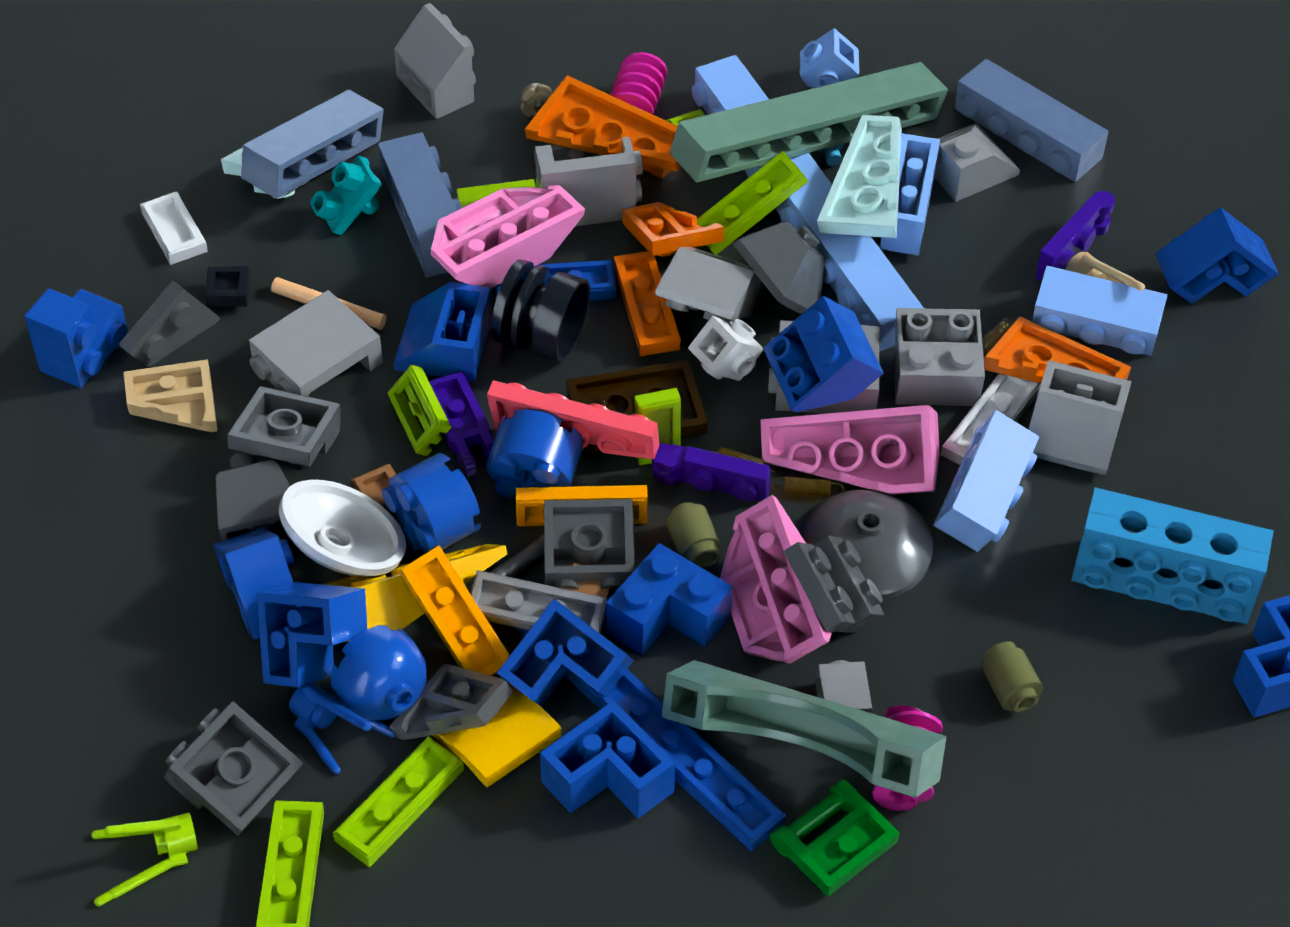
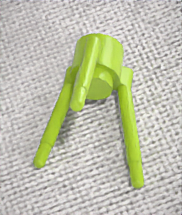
(171, 836)

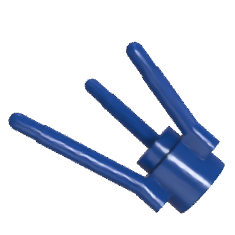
(319, 708)

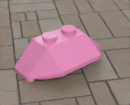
(496, 231)
(767, 598)

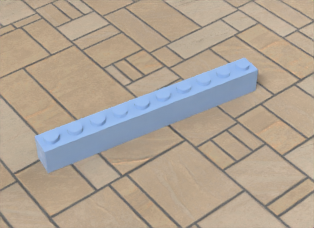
(853, 263)

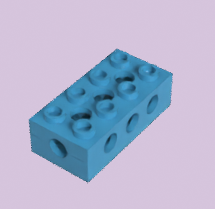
(1190, 564)

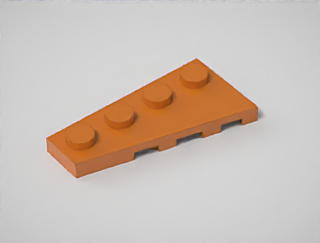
(595, 123)

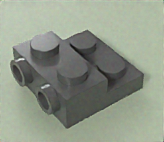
(286, 426)
(592, 535)
(835, 584)
(231, 767)

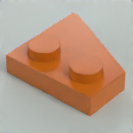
(666, 229)

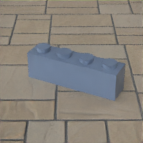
(1031, 120)
(311, 143)
(418, 192)

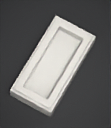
(173, 228)

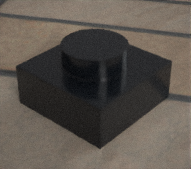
(227, 286)

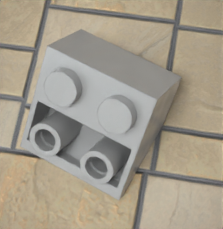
(436, 63)
(709, 284)
(938, 357)
(1078, 416)

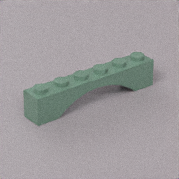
(874, 746)

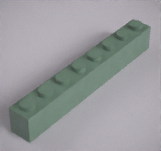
(803, 121)

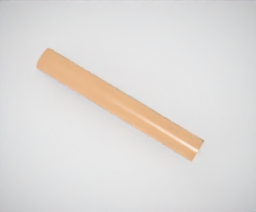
(305, 295)

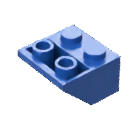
(447, 331)
(822, 357)

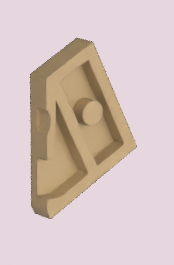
(173, 394)

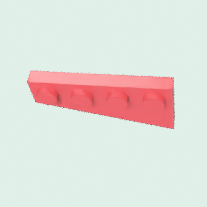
(609, 430)

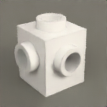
(726, 348)

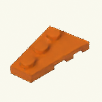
(1028, 347)

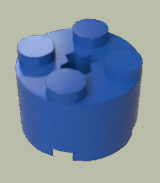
(533, 453)
(432, 504)

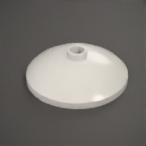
(341, 528)

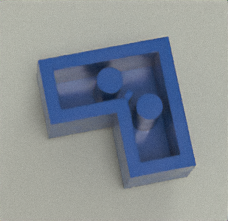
(1215, 253)
(74, 334)
(251, 565)
(665, 593)
(301, 627)
(561, 644)
(1265, 670)
(611, 754)

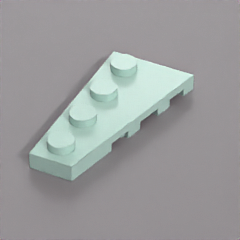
(867, 183)

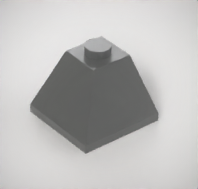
(786, 263)

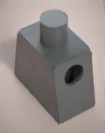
(250, 496)

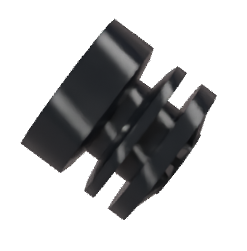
(540, 310)

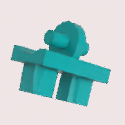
(350, 196)

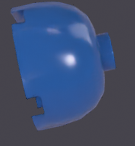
(379, 673)

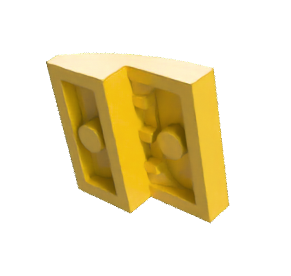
(505, 741)

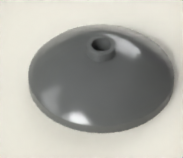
(891, 553)

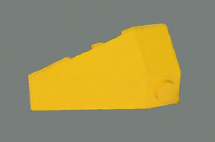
(392, 602)

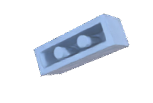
(916, 180)
(1099, 310)
(988, 482)

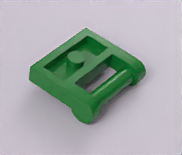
(844, 847)

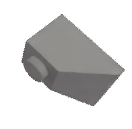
(971, 162)

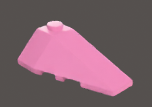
(866, 448)

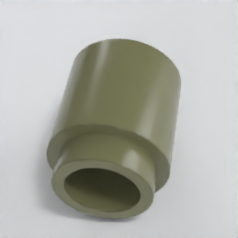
(694, 534)
(1012, 677)

